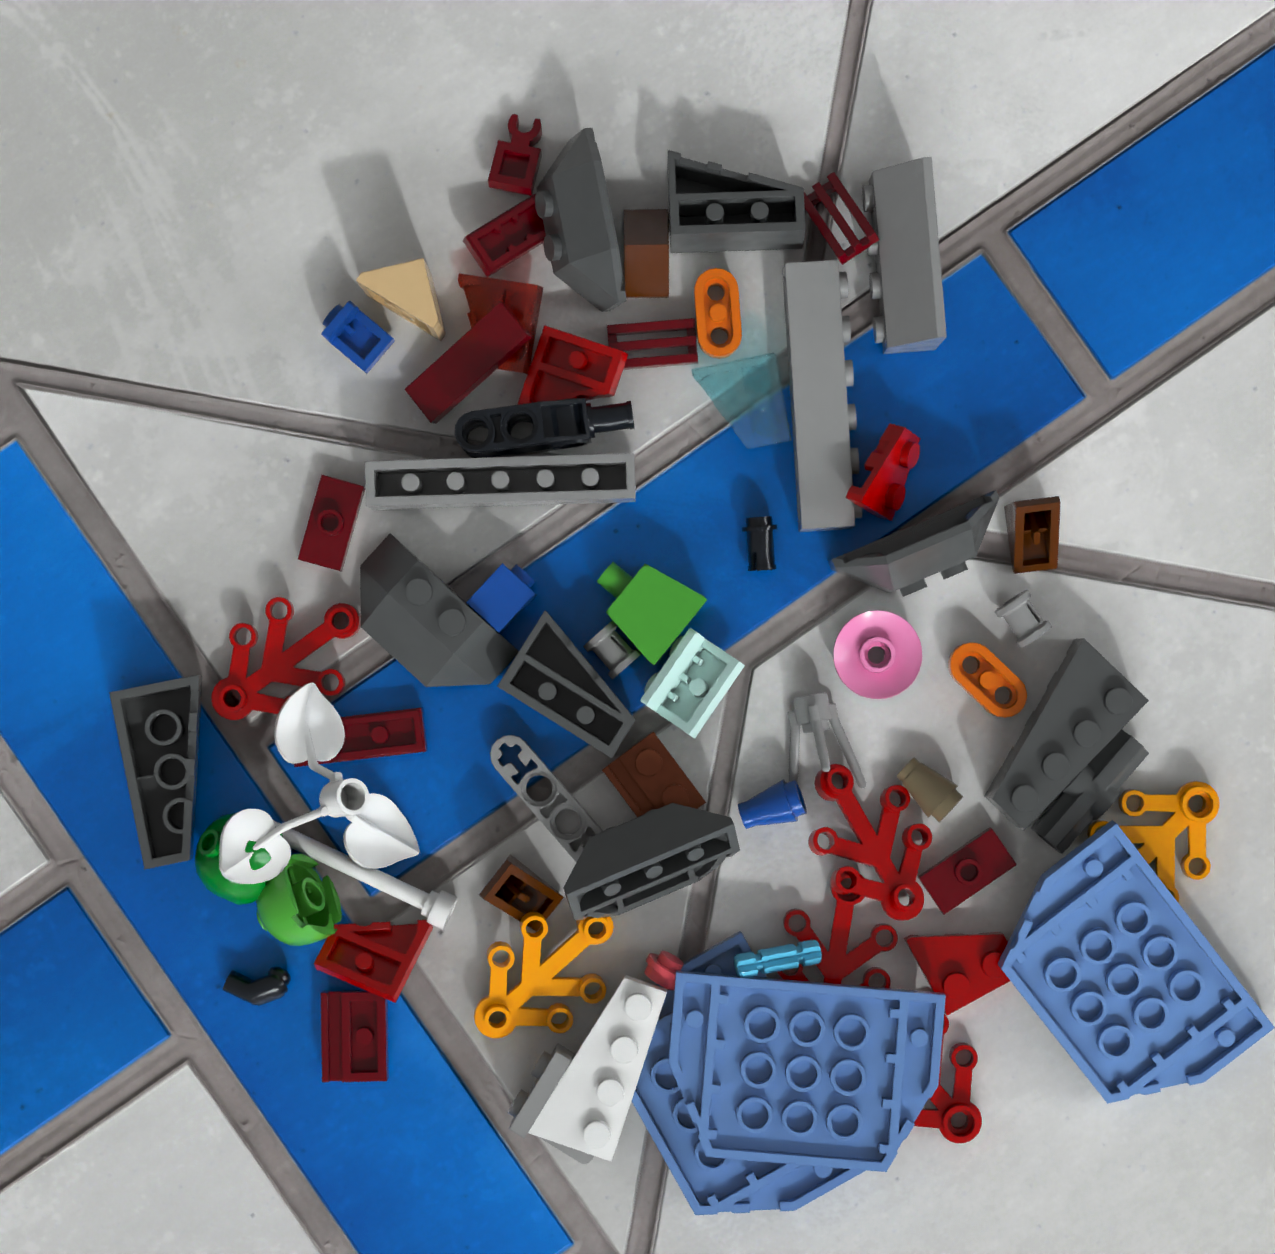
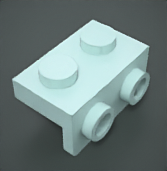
(691, 682)

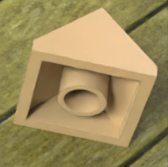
(407, 292)

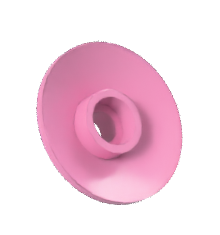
(900, 648)

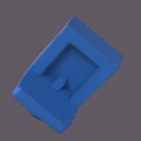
(356, 335)

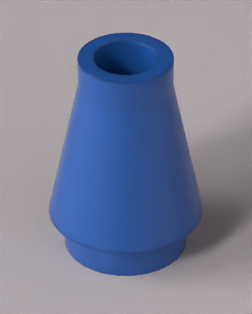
(774, 805)

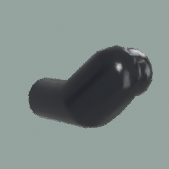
(260, 990)

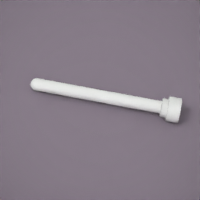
(434, 906)

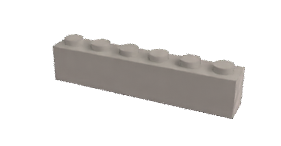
(819, 394)
(500, 481)

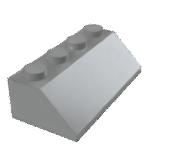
(906, 258)

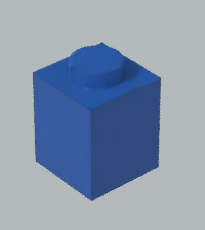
(503, 596)

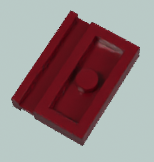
(354, 1036)

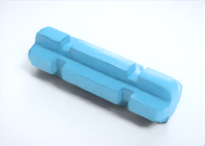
(777, 958)

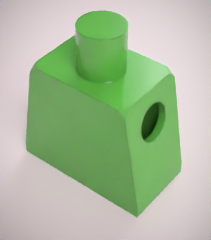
(649, 607)

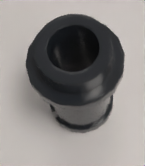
(760, 543)

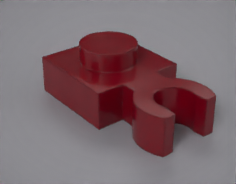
(517, 162)

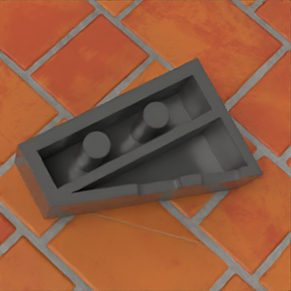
(730, 210)
(566, 688)

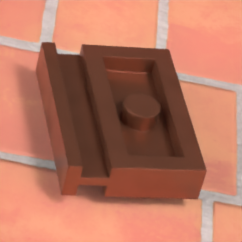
(651, 778)

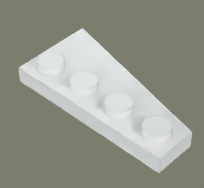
(600, 1082)

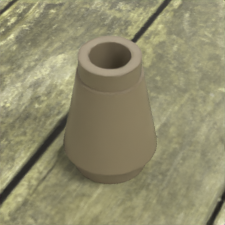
(929, 789)

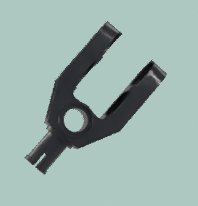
(555, 426)

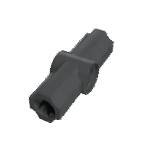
(1090, 792)

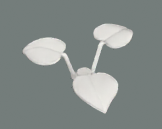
(314, 732)

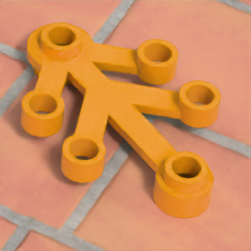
(1160, 840)
(538, 979)

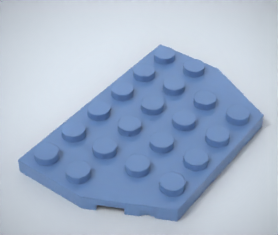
(1127, 974)
(803, 1067)
(710, 1182)

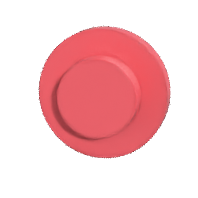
(663, 968)

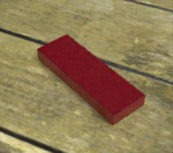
(468, 362)
(381, 735)

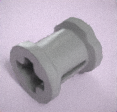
(1023, 619)
(612, 650)

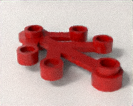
(279, 664)
(873, 847)
(836, 962)
(959, 1102)

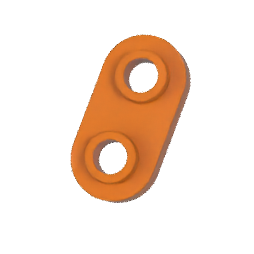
(717, 314)
(987, 679)

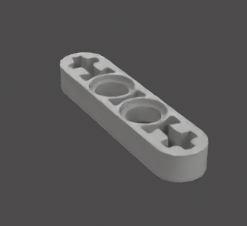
(558, 800)

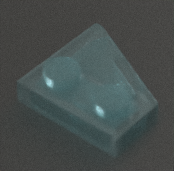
(749, 398)

